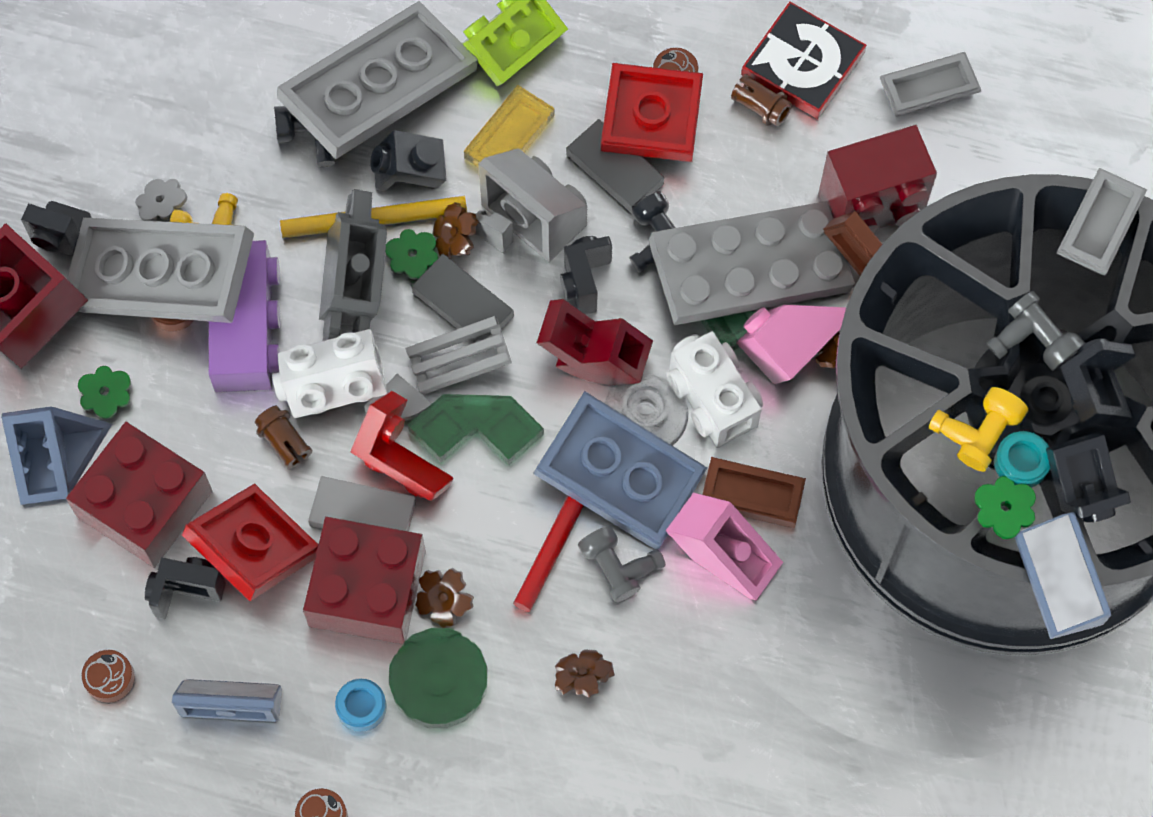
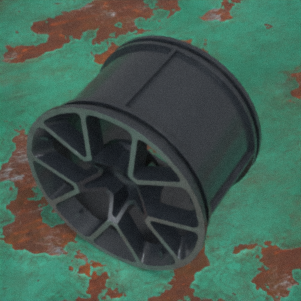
(955, 265)

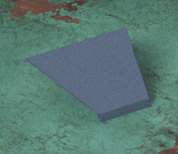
(50, 450)

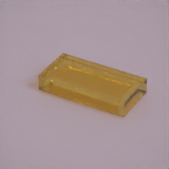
(511, 127)

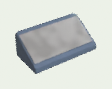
(1063, 576)
(228, 700)

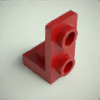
(381, 453)

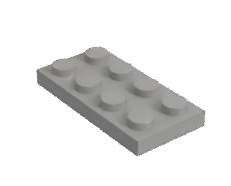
(376, 79)
(749, 263)
(160, 268)

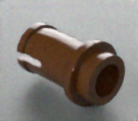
(762, 101)
(281, 434)

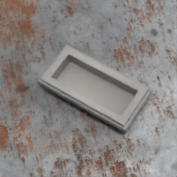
(930, 84)
(1101, 221)

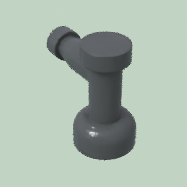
(1032, 319)
(624, 577)

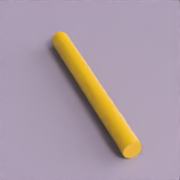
(386, 215)

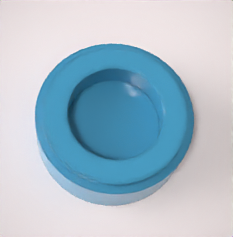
(360, 705)

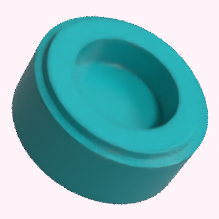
(1022, 458)

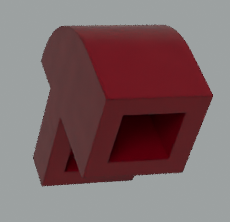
(594, 350)

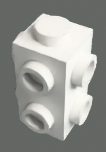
(330, 374)
(714, 388)

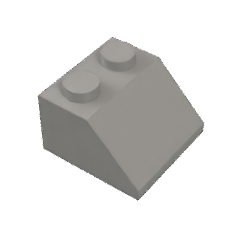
(540, 207)

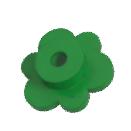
(409, 243)
(104, 380)
(1016, 498)

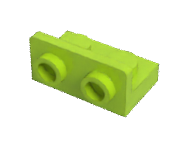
(513, 36)

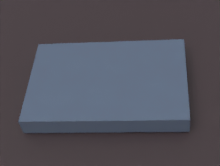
(620, 470)

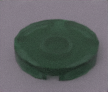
(438, 678)

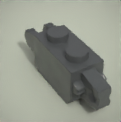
(353, 267)

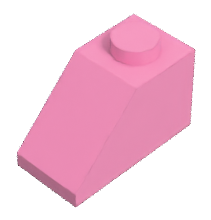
(788, 337)
(724, 544)

